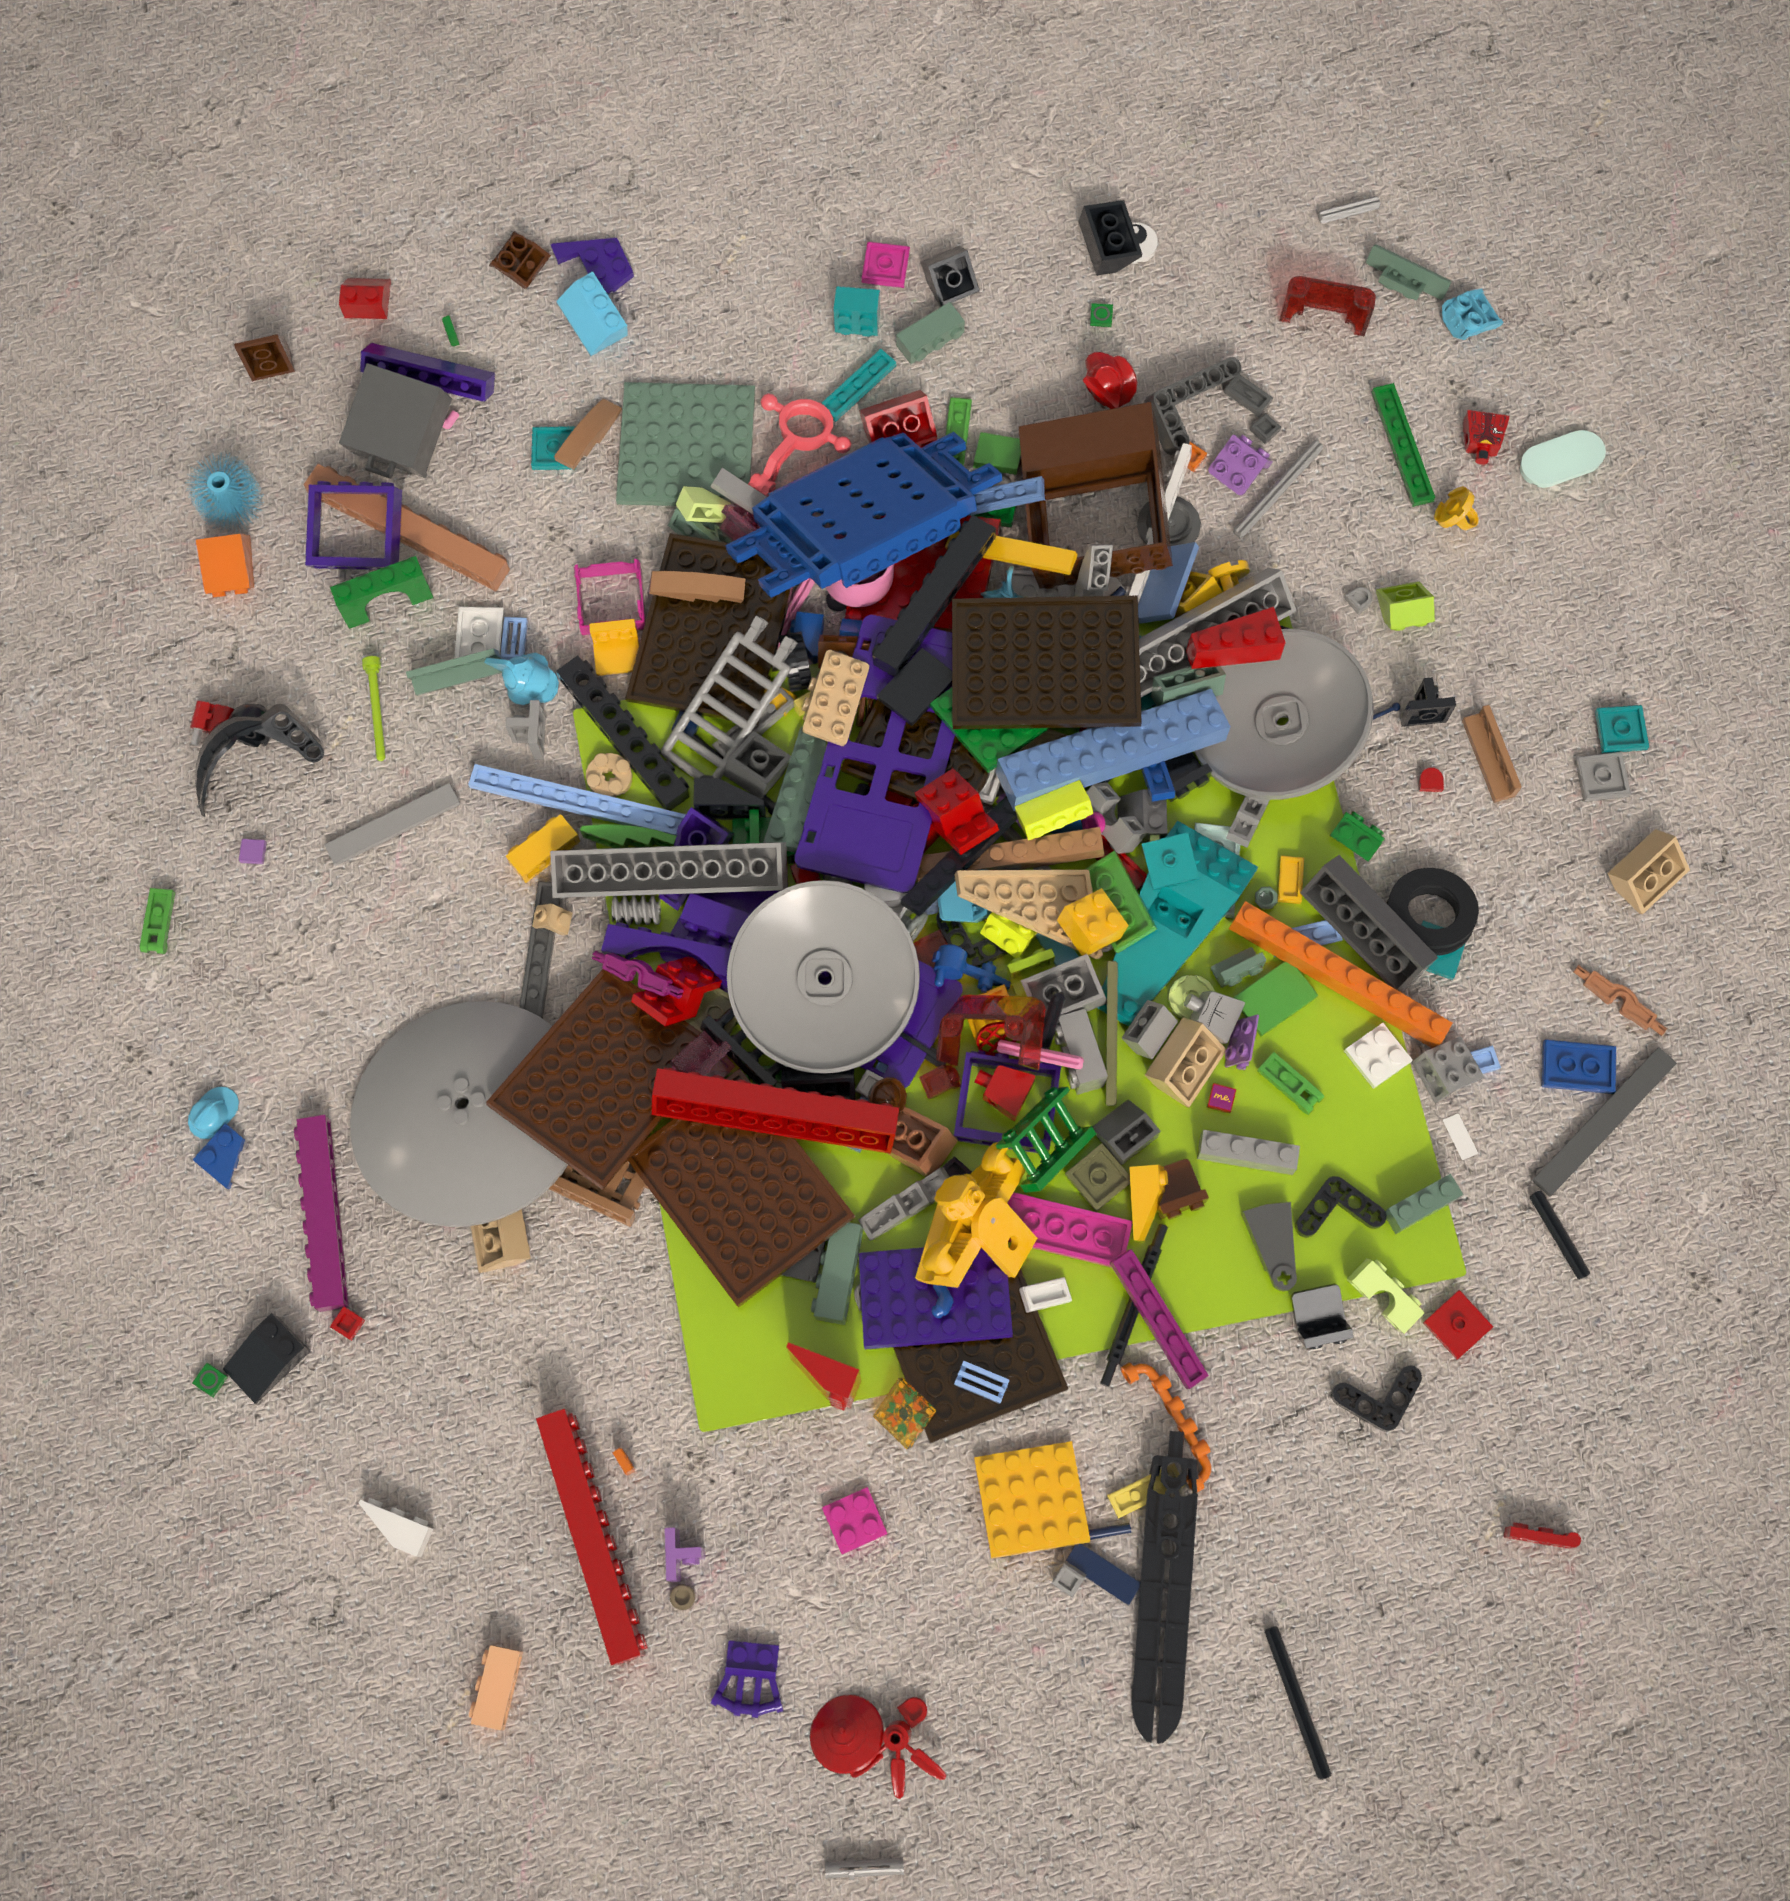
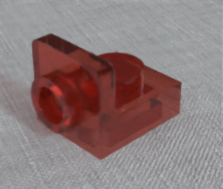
(940, 1080)

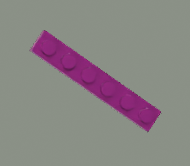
(1159, 1319)

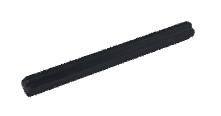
(1298, 1703)

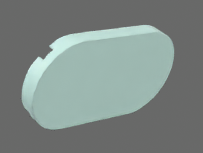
(1562, 458)

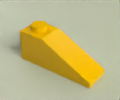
(1146, 1194)

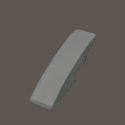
(1247, 820)
(903, 1205)

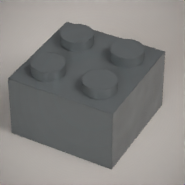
(756, 765)

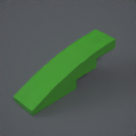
(624, 835)

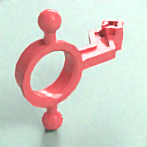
(766, 482)

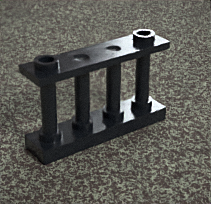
(745, 1060)

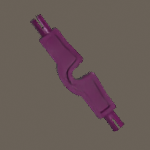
(647, 977)

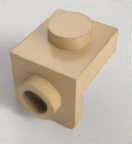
(552, 918)

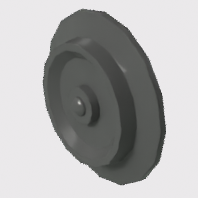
(1183, 522)

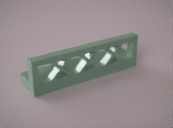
(696, 529)
(453, 672)

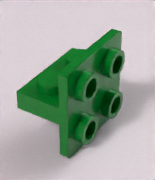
(750, 829)
(1358, 836)

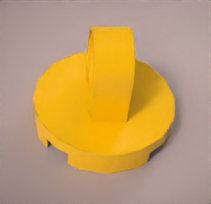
(1456, 509)
(1229, 575)

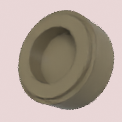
(682, 1597)

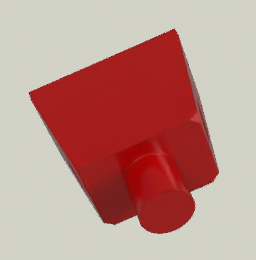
(1006, 1089)

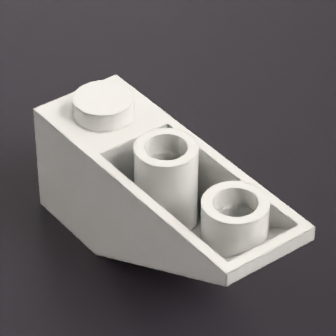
(400, 1531)

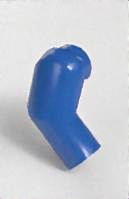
(943, 1303)

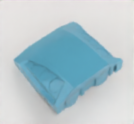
(1469, 314)

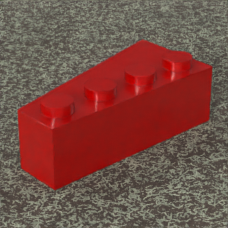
(1238, 641)

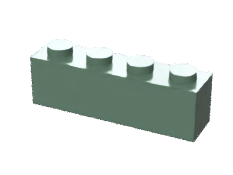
(838, 1275)

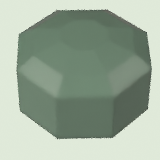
(1266, 898)

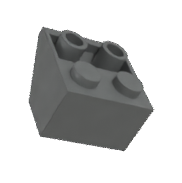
(1126, 1131)

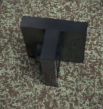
(1427, 706)

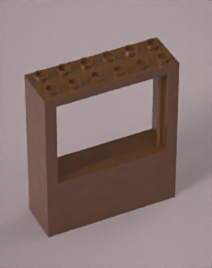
(1095, 455)

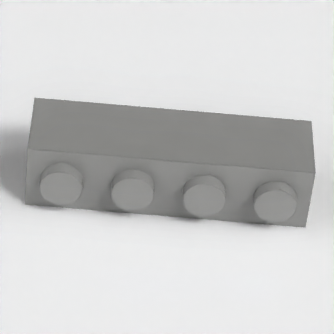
(1248, 1152)

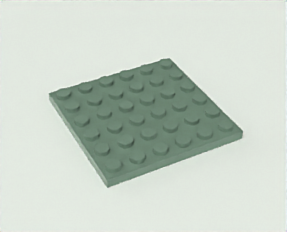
(682, 438)

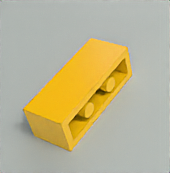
(534, 853)

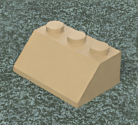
(1649, 870)
(1186, 1061)
(501, 1243)

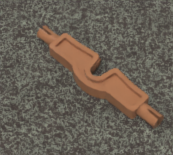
(1630, 1008)

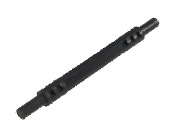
(1131, 1312)

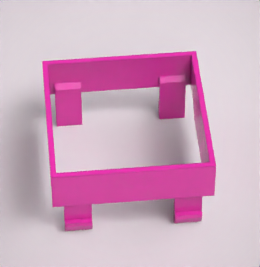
(609, 569)

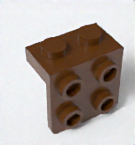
(1181, 1191)

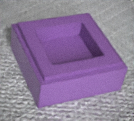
(252, 851)

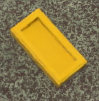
(1290, 879)

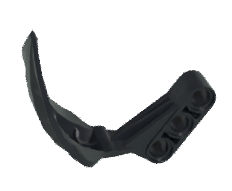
(227, 732)

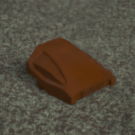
(520, 260)

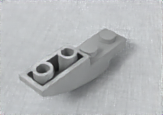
(1095, 571)

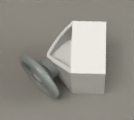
(893, 900)

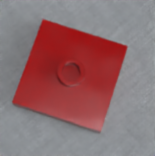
(1458, 1324)

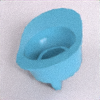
(212, 1112)

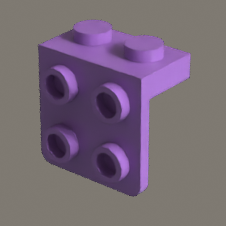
(1239, 463)

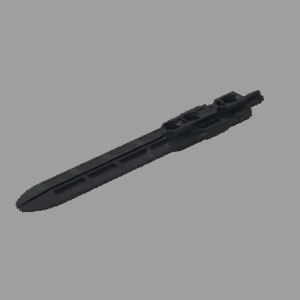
(1152, 1593)

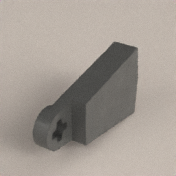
(1273, 1239)

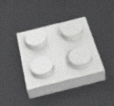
(1378, 1055)

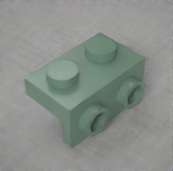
(1238, 966)

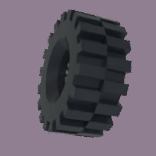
(800, 674)

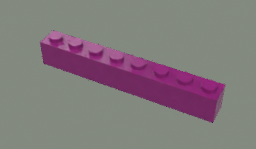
(321, 1213)

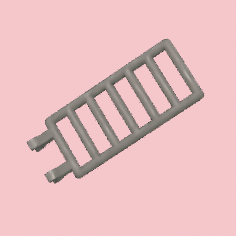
(777, 661)

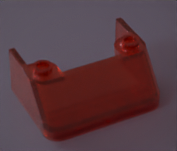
(1022, 1019)

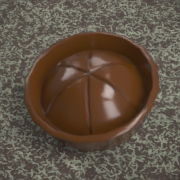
(888, 1091)

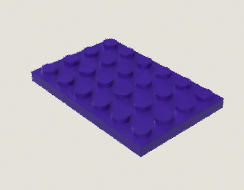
(900, 1306)

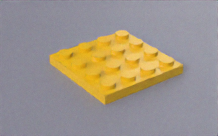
(1031, 1500)

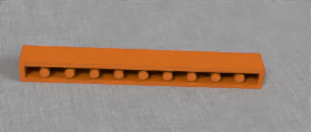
(1340, 975)

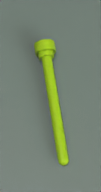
(371, 665)

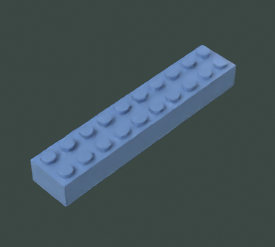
(1114, 751)

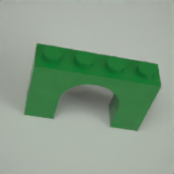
(356, 593)

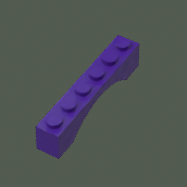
(633, 943)

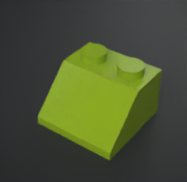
(1406, 605)

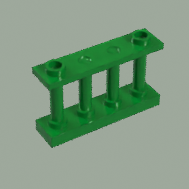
(1064, 1150)

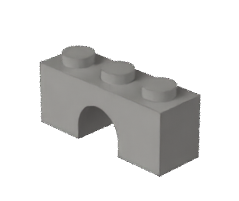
(1121, 834)

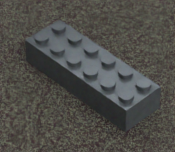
(1368, 924)

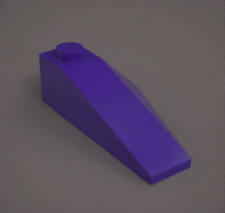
(696, 830)

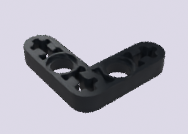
(967, 945)
(1332, 1200)
(1387, 1406)

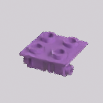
(1242, 1043)

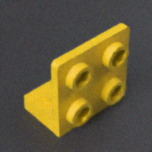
(614, 646)

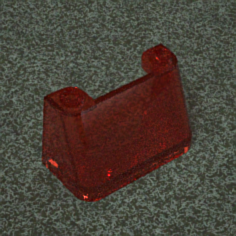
(1331, 296)

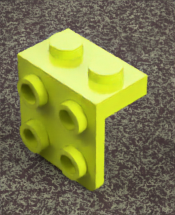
(1007, 934)

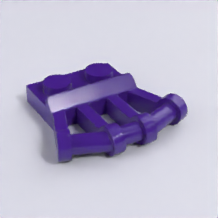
(752, 1661)

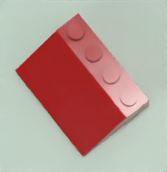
(832, 1378)

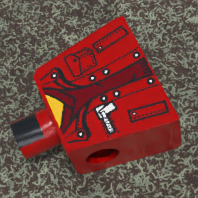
(1484, 434)

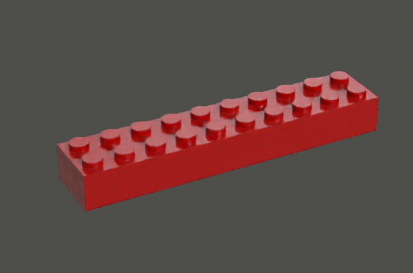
(774, 1110)
(591, 1538)

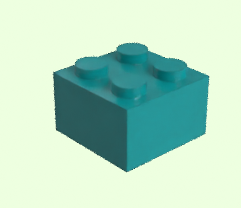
(857, 311)

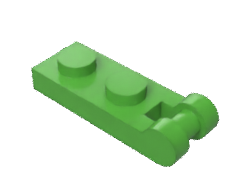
(157, 920)
(1290, 1082)

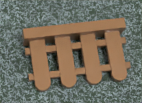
(602, 1201)

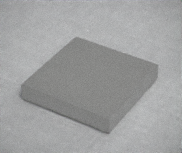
(1602, 776)

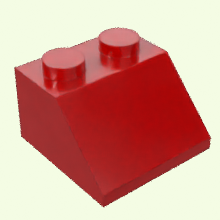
(365, 298)

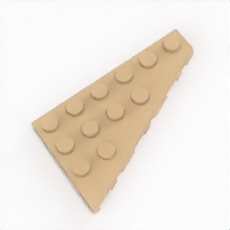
(1027, 896)

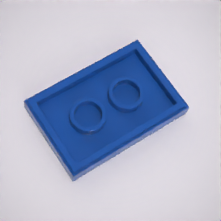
(1579, 1066)

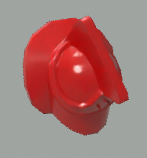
(1110, 379)

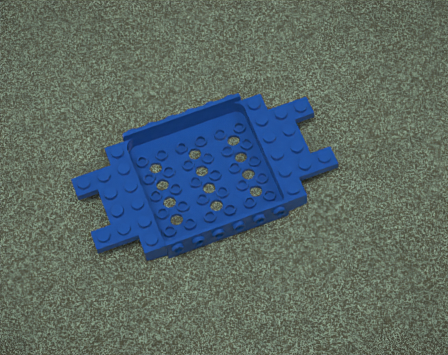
(803, 549)

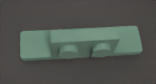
(1406, 276)

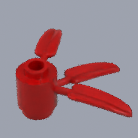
(919, 1757)

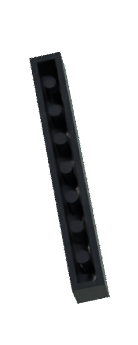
(934, 596)

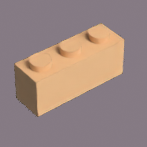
(495, 1687)

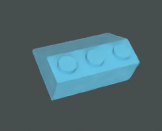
(592, 314)

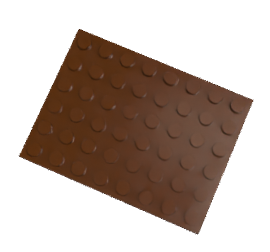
(593, 1079)
(740, 1199)

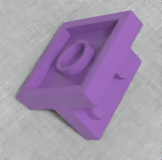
(675, 1554)

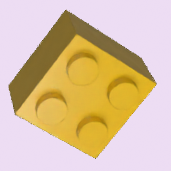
(1092, 922)

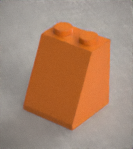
(226, 564)

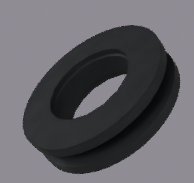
(1447, 886)

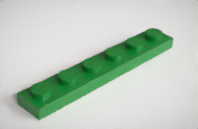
(1403, 445)

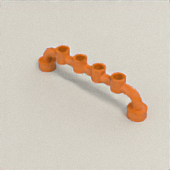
(1174, 1406)

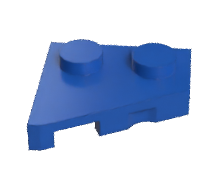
(221, 1155)

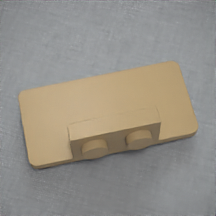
(834, 698)

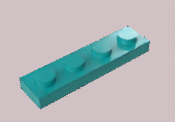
(859, 384)

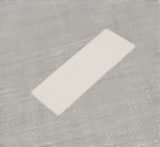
(1460, 1136)

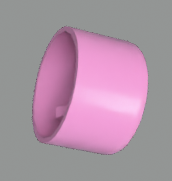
(864, 592)

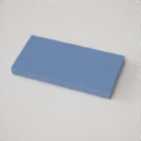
(1166, 586)

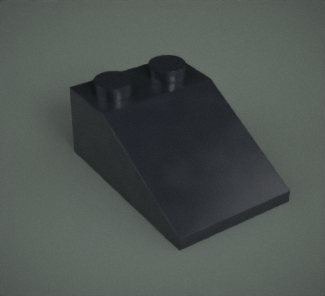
(724, 800)
(265, 1358)

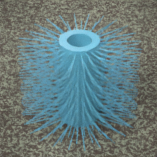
(224, 492)

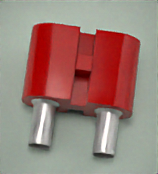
(206, 717)

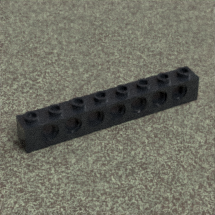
(668, 796)

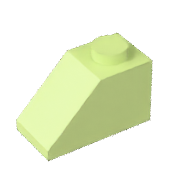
(701, 505)

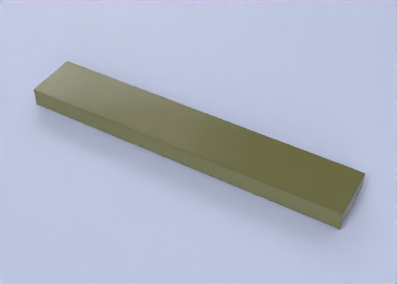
(1112, 1012)

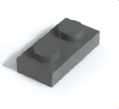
(1248, 395)

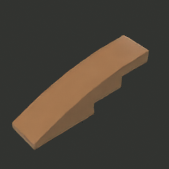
(588, 433)
(697, 585)

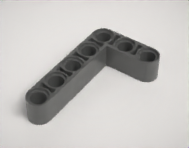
(1185, 391)

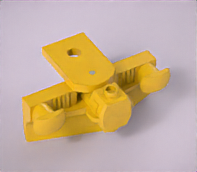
(975, 1216)

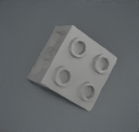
(1447, 1068)

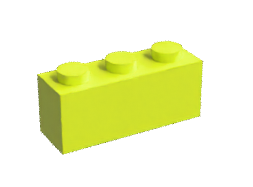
(1054, 810)

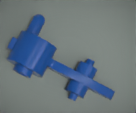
(951, 964)

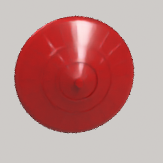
(846, 1734)

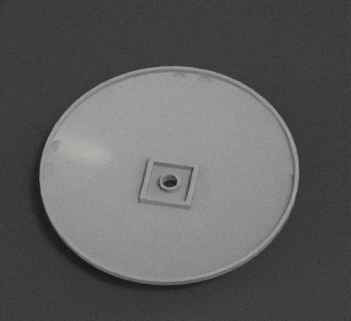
(425, 1151)

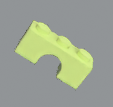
(1402, 1309)

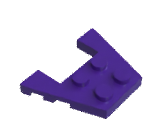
(598, 256)

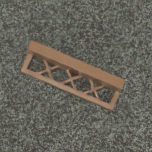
(1492, 755)

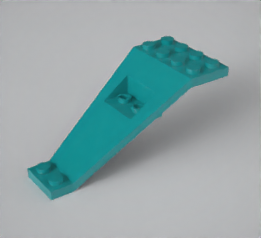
(1183, 920)

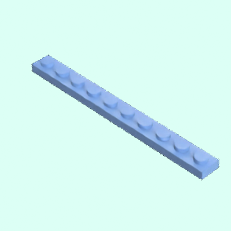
(573, 800)

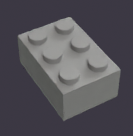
(1074, 979)
(1077, 1038)

